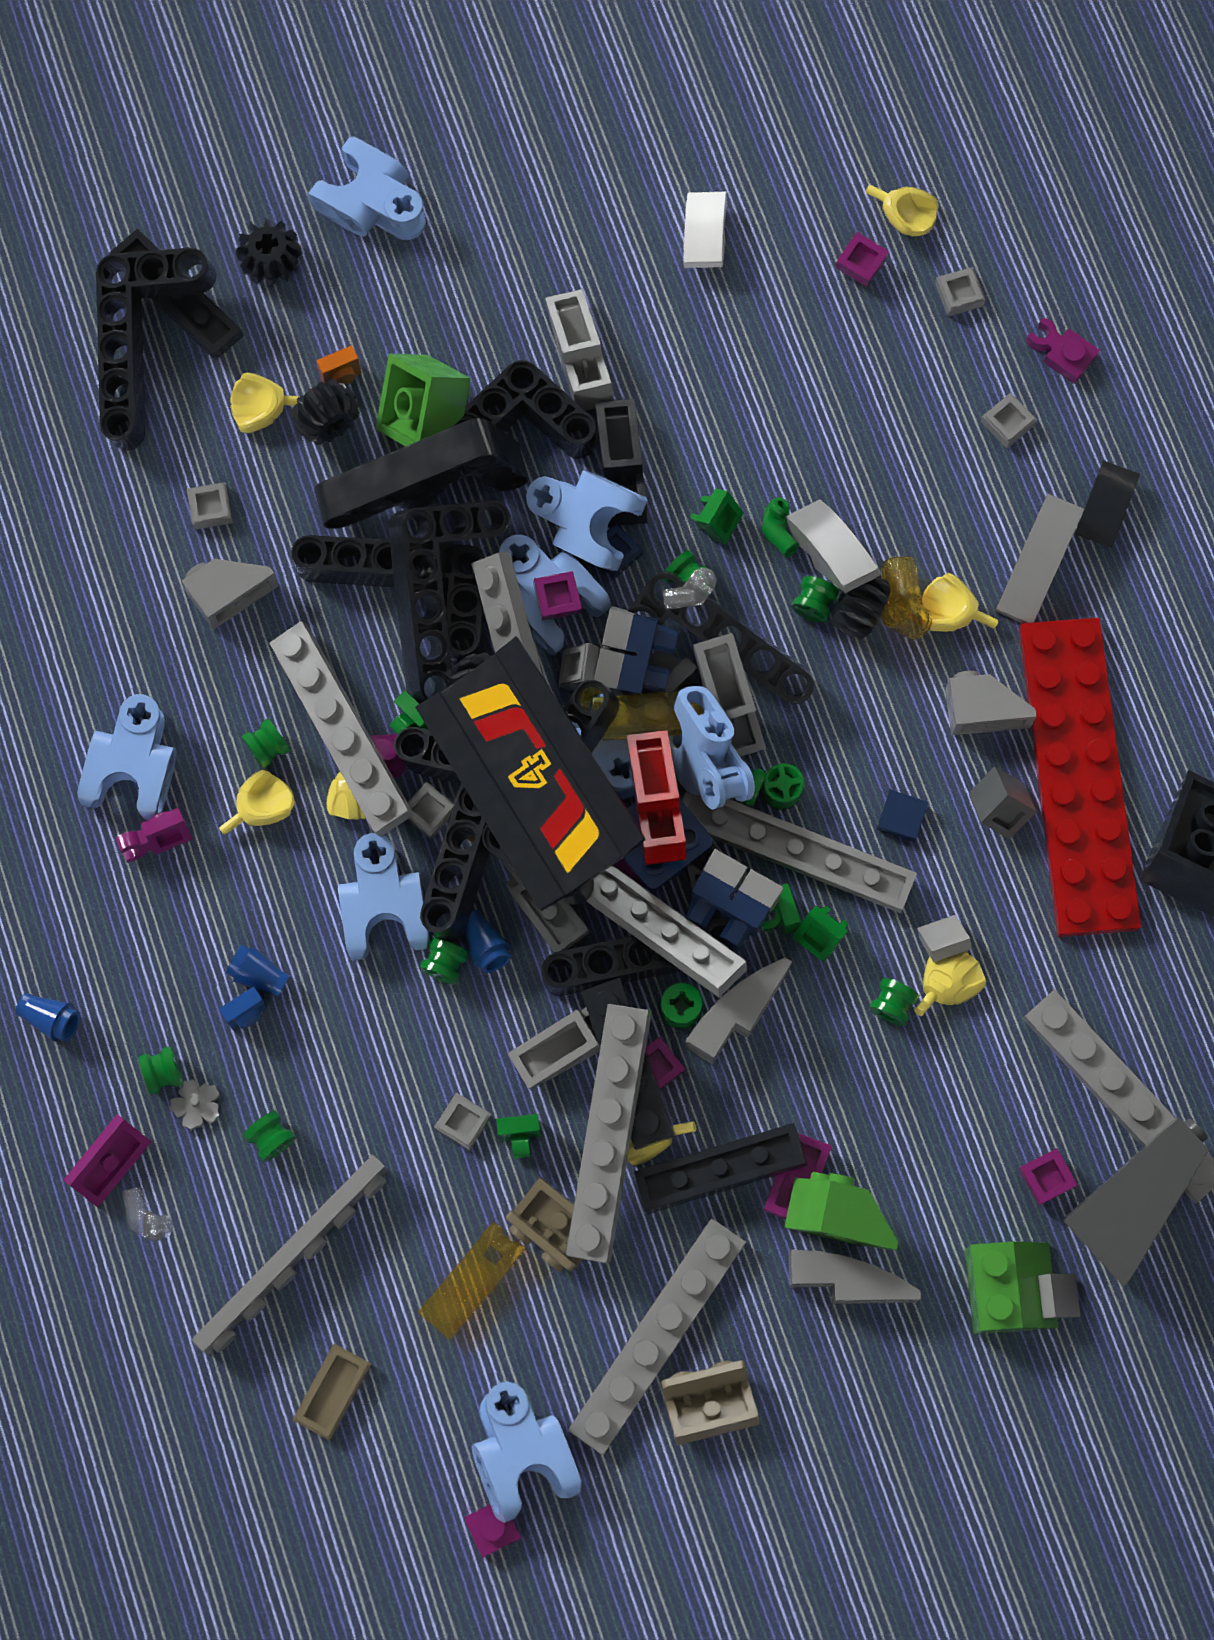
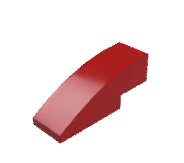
(656, 797)

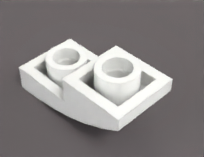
(705, 230)

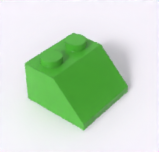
(420, 398)
(838, 1211)
(1006, 1286)

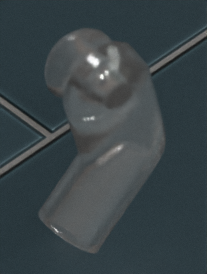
(693, 592)
(142, 1220)

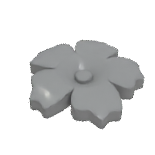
(196, 1104)

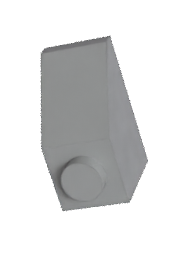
(226, 588)
(984, 705)

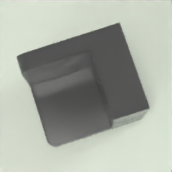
(681, 673)
(1002, 802)

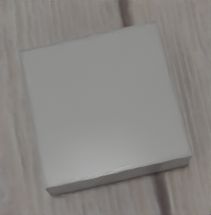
(960, 291)
(1008, 420)
(209, 505)
(578, 665)
(430, 810)
(944, 938)
(462, 1121)
(1059, 1296)

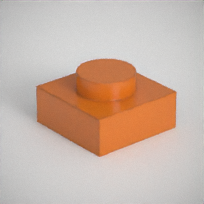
(339, 365)

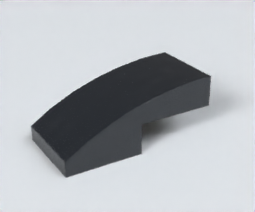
(1107, 504)

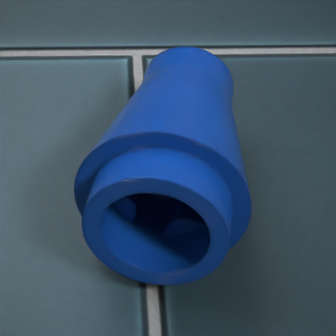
(485, 944)
(254, 969)
(51, 1017)

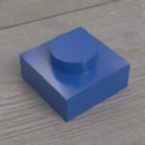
(244, 1009)

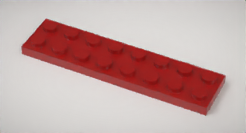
(1079, 778)

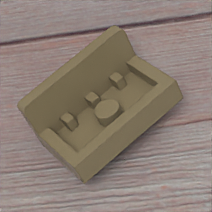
(546, 1220)
(709, 1402)

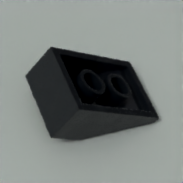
(1184, 849)

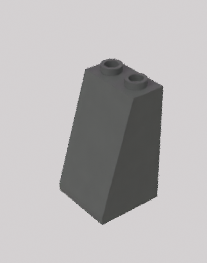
(1134, 1202)

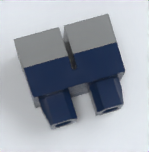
(639, 635)
(748, 908)

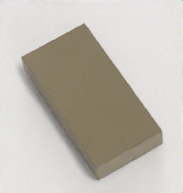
(332, 1392)

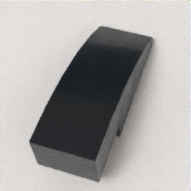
(621, 452)

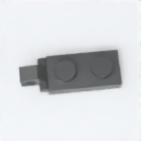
(556, 924)

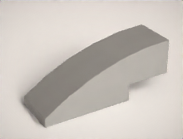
(579, 349)
(832, 546)
(1039, 559)
(726, 680)
(737, 1011)
(556, 1049)
(850, 1279)

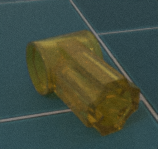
(904, 607)

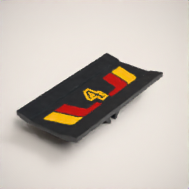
(530, 775)

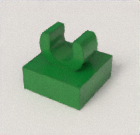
(719, 516)
(411, 717)
(784, 914)
(820, 933)
(518, 1130)

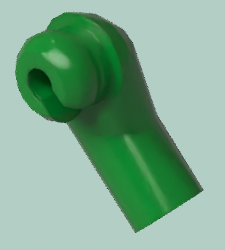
(776, 525)

